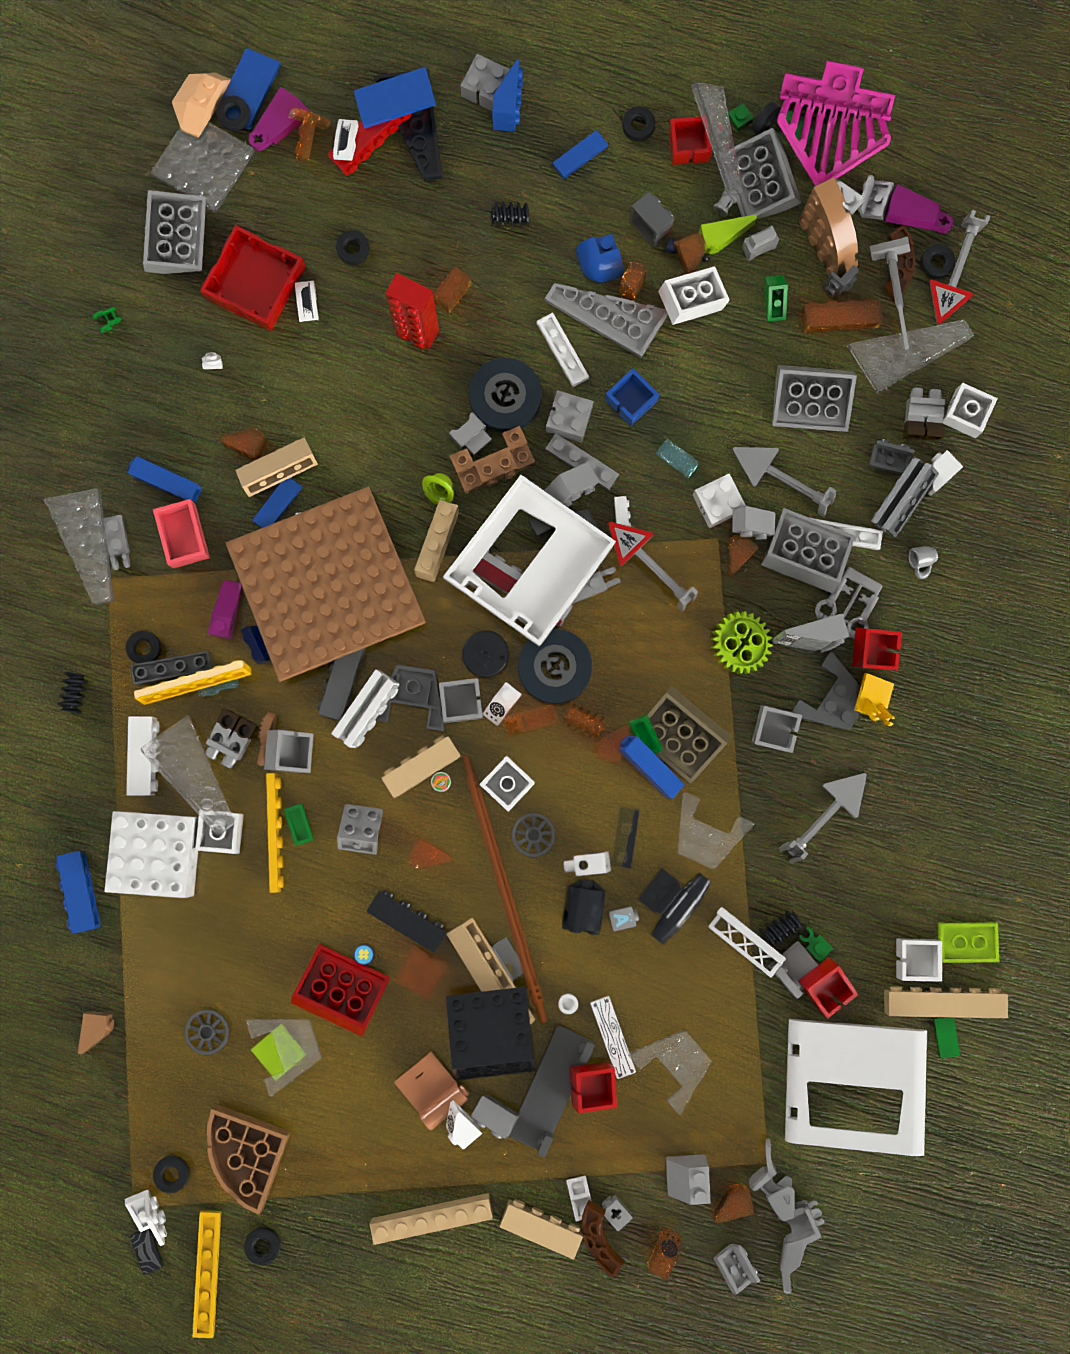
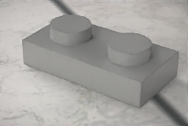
(852, 198)

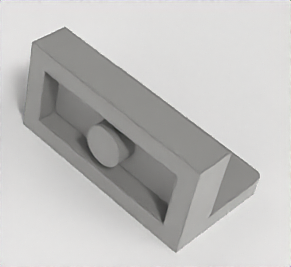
(507, 955)

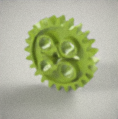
(754, 653)

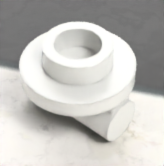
(212, 361)

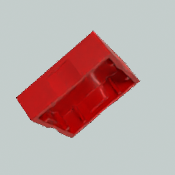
(253, 278)

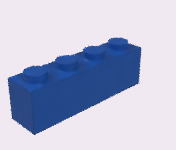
(78, 892)

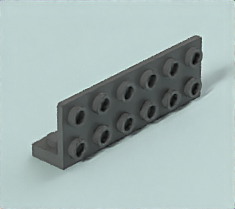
(550, 1089)

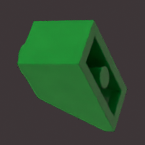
(775, 297)

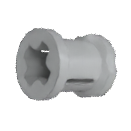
(724, 204)

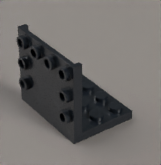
(490, 1033)

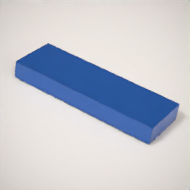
(580, 154)
(277, 503)

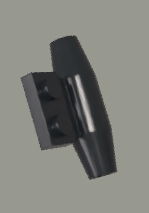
(675, 903)

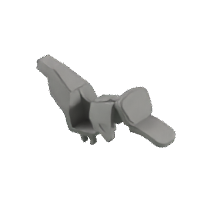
(797, 1214)

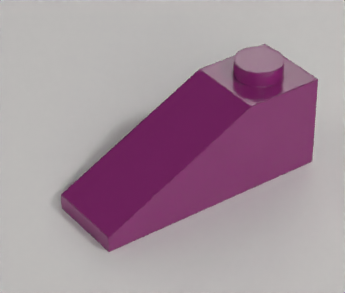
(225, 610)

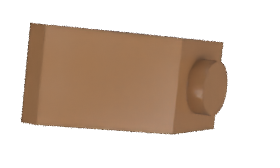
(94, 1029)

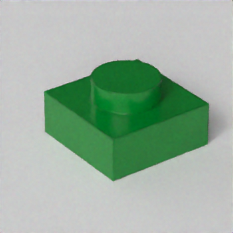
(740, 117)

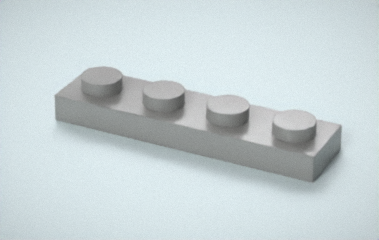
(575, 457)

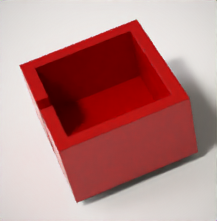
(688, 141)
(872, 646)
(824, 983)
(593, 1087)

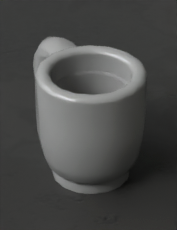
(922, 557)

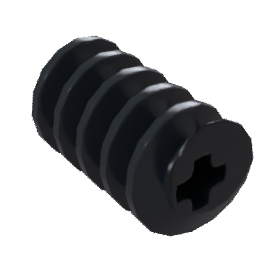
(510, 214)
(73, 694)
(781, 929)

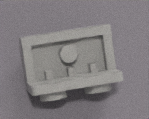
(877, 197)
(736, 1268)

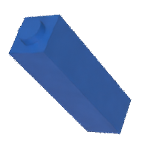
(163, 479)
(650, 766)

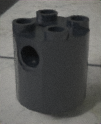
(583, 907)

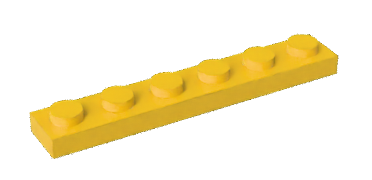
(193, 682)
(275, 841)
(206, 1274)

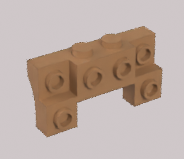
(494, 466)

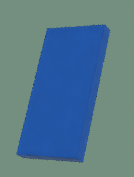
(251, 82)
(394, 97)

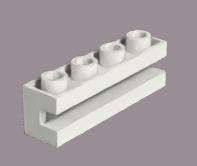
(365, 709)
(140, 771)

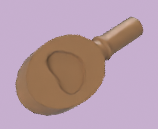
(268, 724)

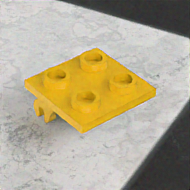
(875, 698)

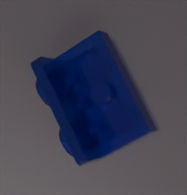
(254, 640)

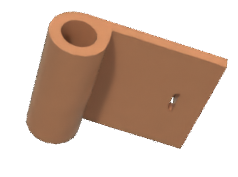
(431, 1090)

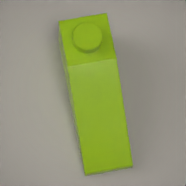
(722, 233)

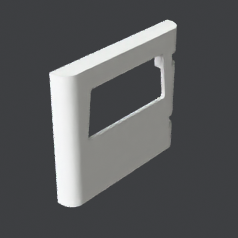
(554, 574)
(857, 1057)

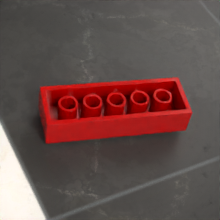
(412, 311)

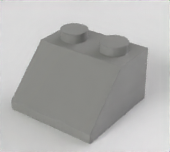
(688, 1179)

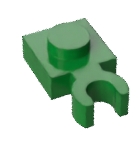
(817, 946)

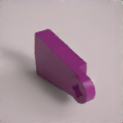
(275, 121)
(916, 211)

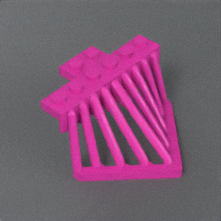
(838, 92)

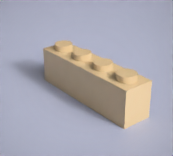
(276, 467)
(436, 541)
(420, 767)
(541, 1229)

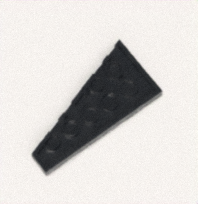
(420, 137)

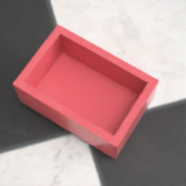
(181, 533)

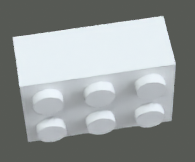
(693, 295)

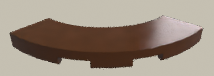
(905, 263)
(595, 1240)

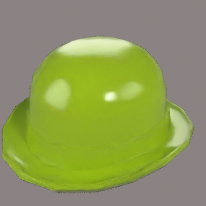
(438, 488)

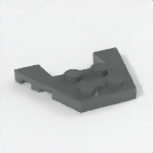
(420, 689)
(840, 701)

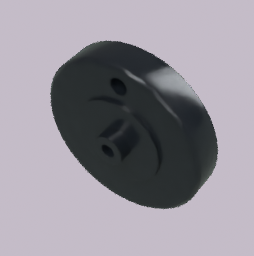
(485, 654)

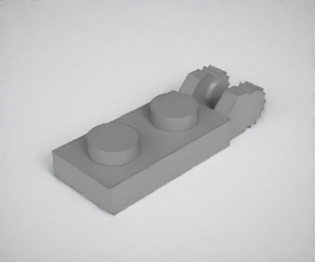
(117, 540)
(596, 584)

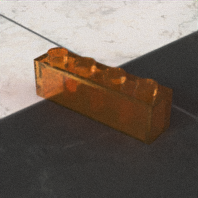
(841, 316)

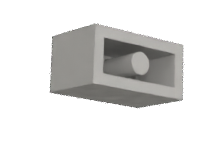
(753, 522)
(495, 1116)

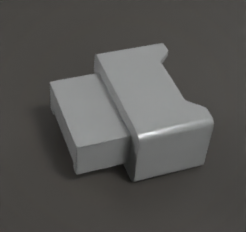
(760, 243)
(471, 435)

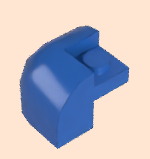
(600, 259)

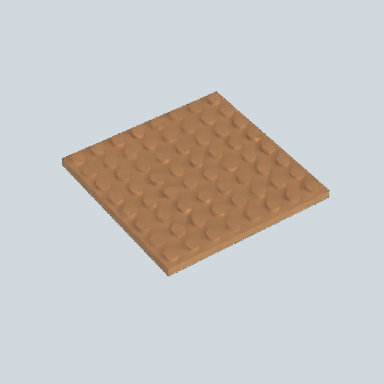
(324, 583)

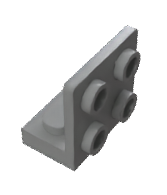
(359, 829)
(796, 966)

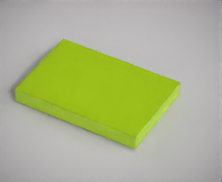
(969, 942)

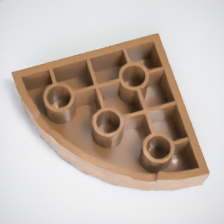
(830, 228)
(244, 1155)

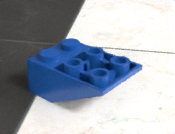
(508, 100)

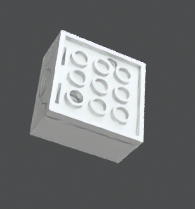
(152, 854)

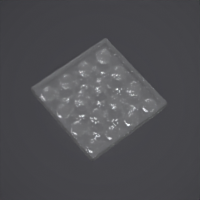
(203, 164)

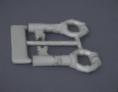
(863, 581)

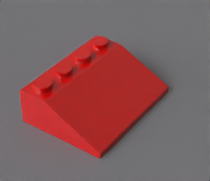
(340, 990)

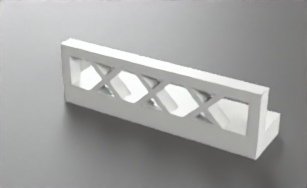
(755, 940)

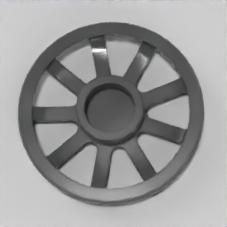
(533, 834)
(207, 1031)

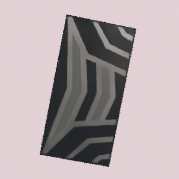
(146, 1251)

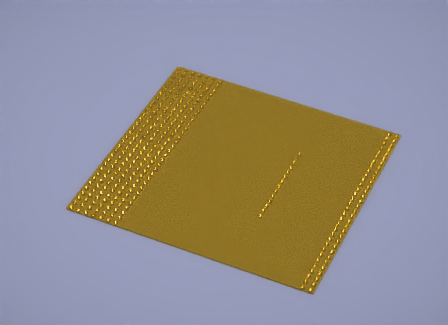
(248, 947)

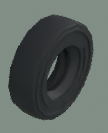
(766, 118)
(241, 121)
(638, 135)
(348, 236)
(946, 253)
(135, 638)
(167, 1186)
(256, 1257)

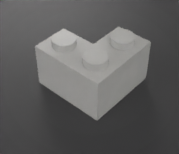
(573, 483)

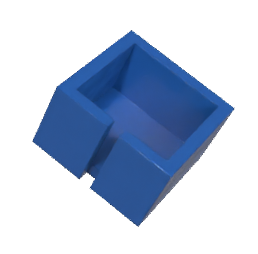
(632, 397)

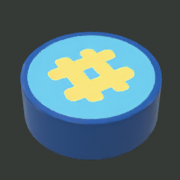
(364, 954)

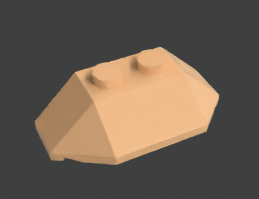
(198, 100)

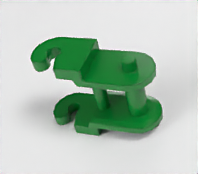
(116, 320)

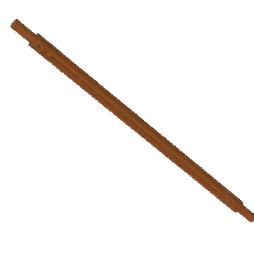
(504, 889)

